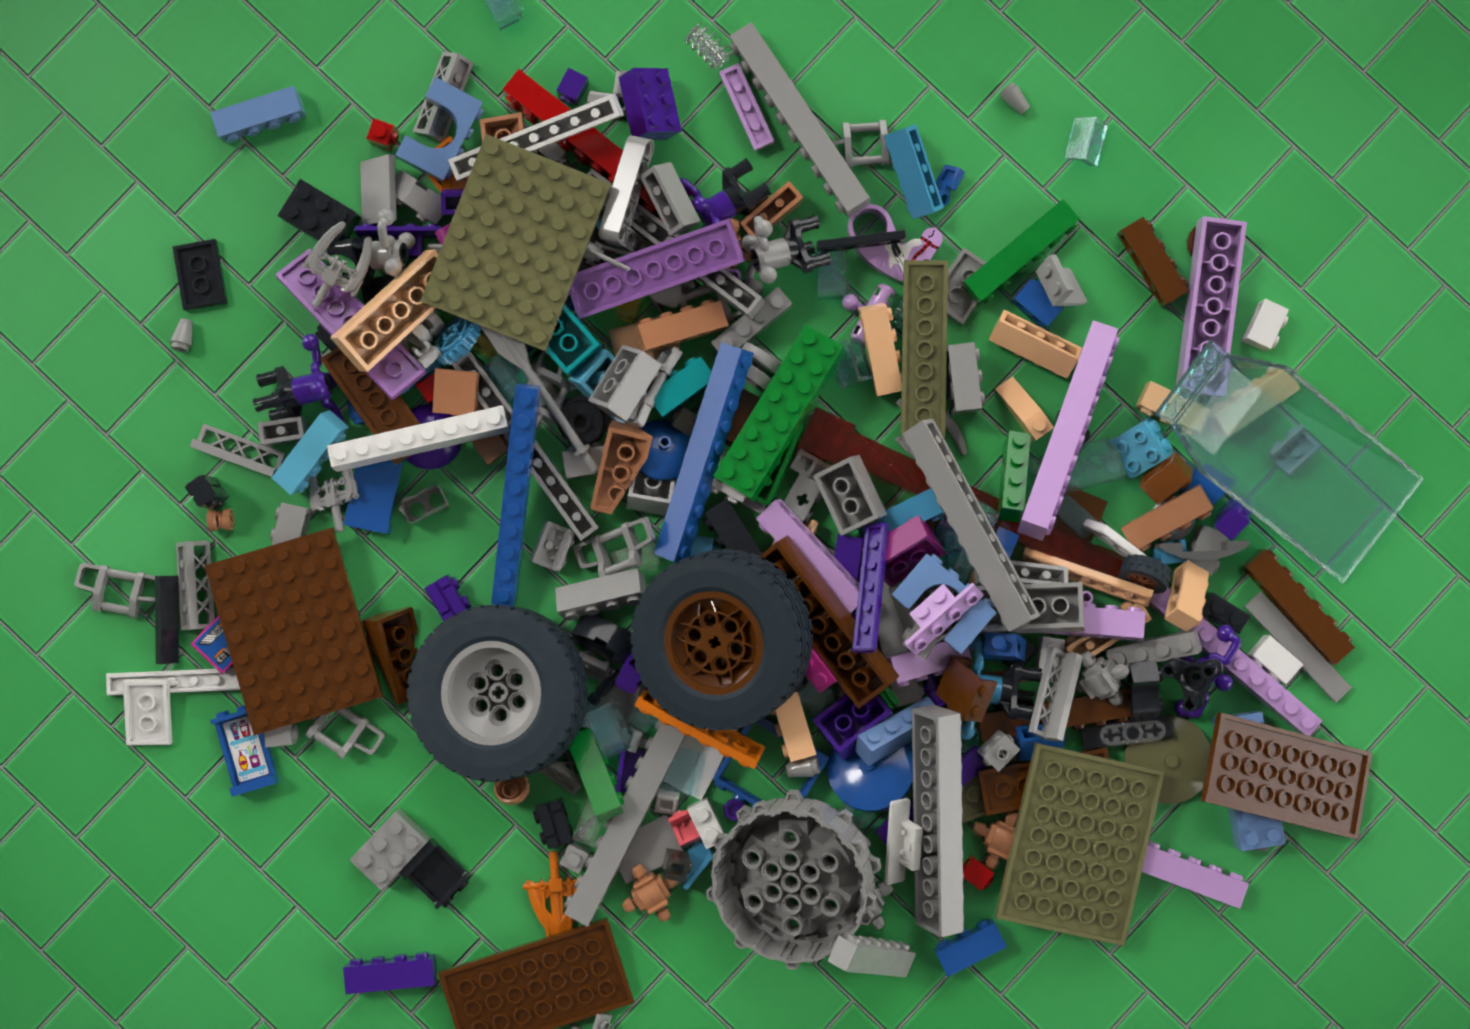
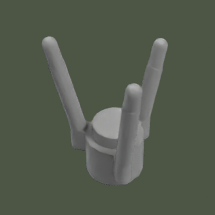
(594, 253)

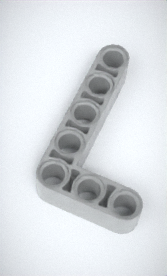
(625, 195)

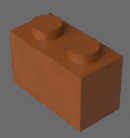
(1166, 478)

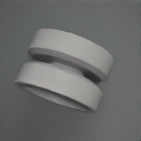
(761, 365)

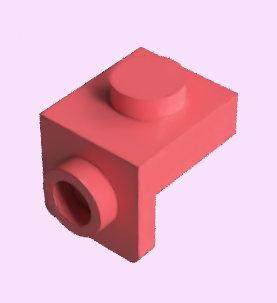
(684, 828)

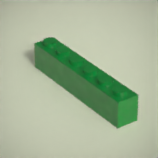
(1021, 251)

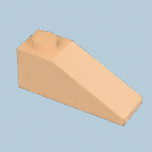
(1024, 409)

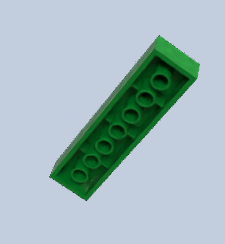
(779, 413)

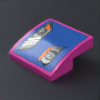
(213, 646)

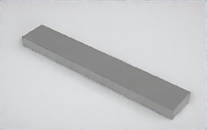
(1292, 640)

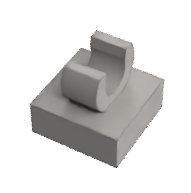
(427, 354)
(637, 739)

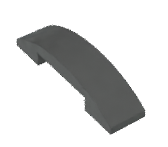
(1227, 549)

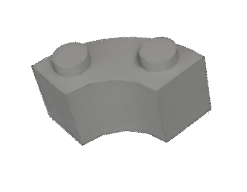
(418, 198)

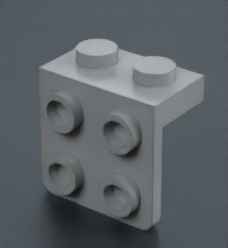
(1060, 283)

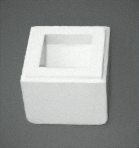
(666, 801)

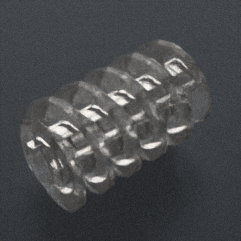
(707, 47)

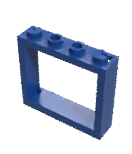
(742, 794)

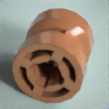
(220, 520)

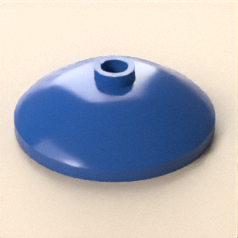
(664, 461)

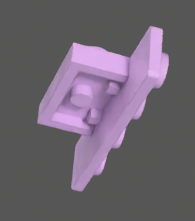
(938, 613)

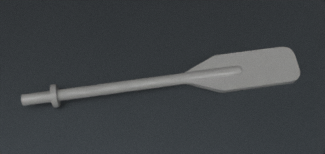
(517, 353)

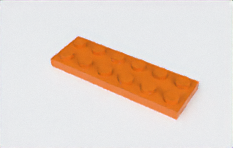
(727, 742)

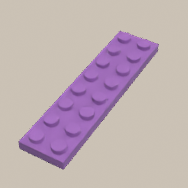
(656, 268)
(394, 371)

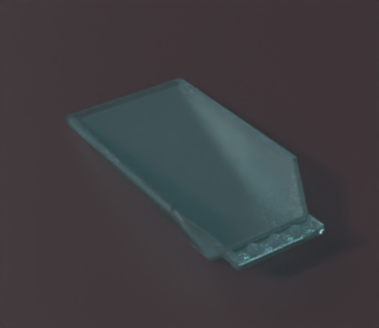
(1288, 456)

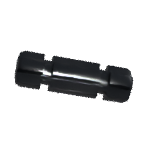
(604, 687)

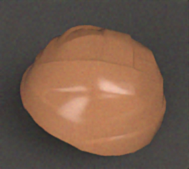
(512, 791)

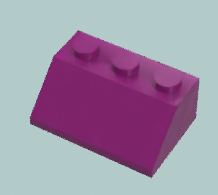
(907, 548)

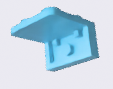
(1142, 447)

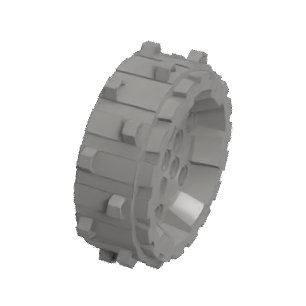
(818, 834)

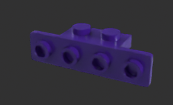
(418, 232)

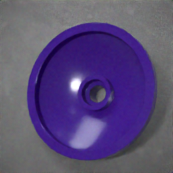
(435, 458)

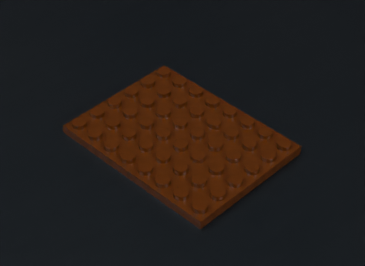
(293, 631)

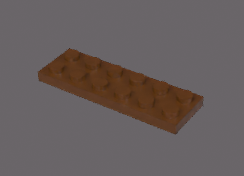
(368, 398)
(1004, 789)

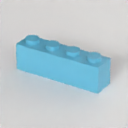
(310, 453)

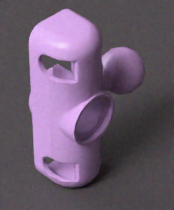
(850, 302)

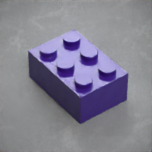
(650, 103)
(844, 722)

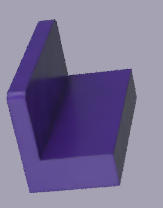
(626, 768)

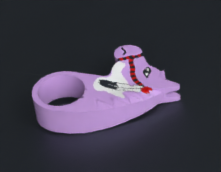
(890, 258)

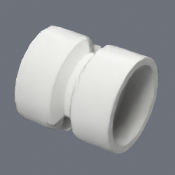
(426, 330)

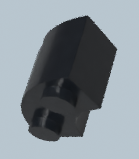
(603, 637)
(1144, 698)

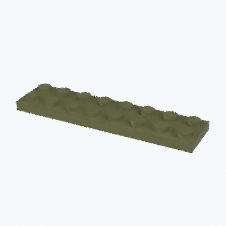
(924, 343)

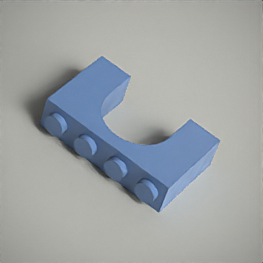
(463, 110)
(930, 574)

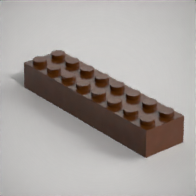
(833, 628)

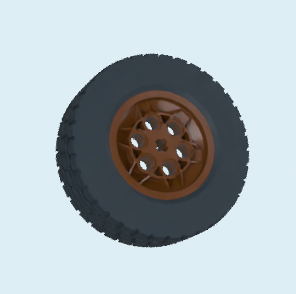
(770, 629)

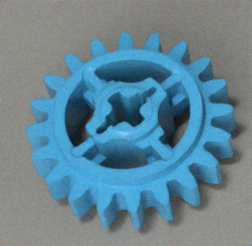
(456, 340)

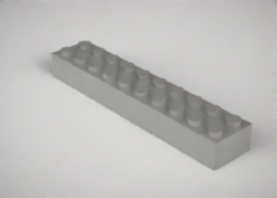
(939, 813)

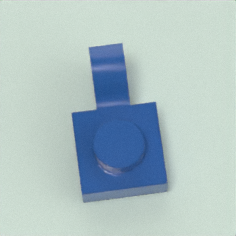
(949, 180)

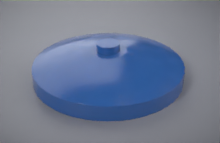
(871, 786)

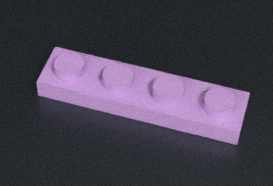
(746, 107)

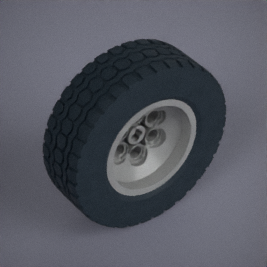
(448, 697)

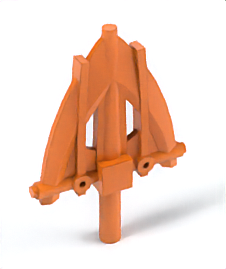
(556, 889)

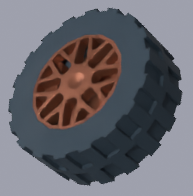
(1145, 572)

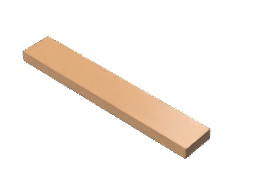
(1094, 579)

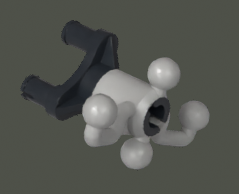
(386, 252)
(781, 252)

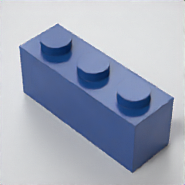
(969, 947)

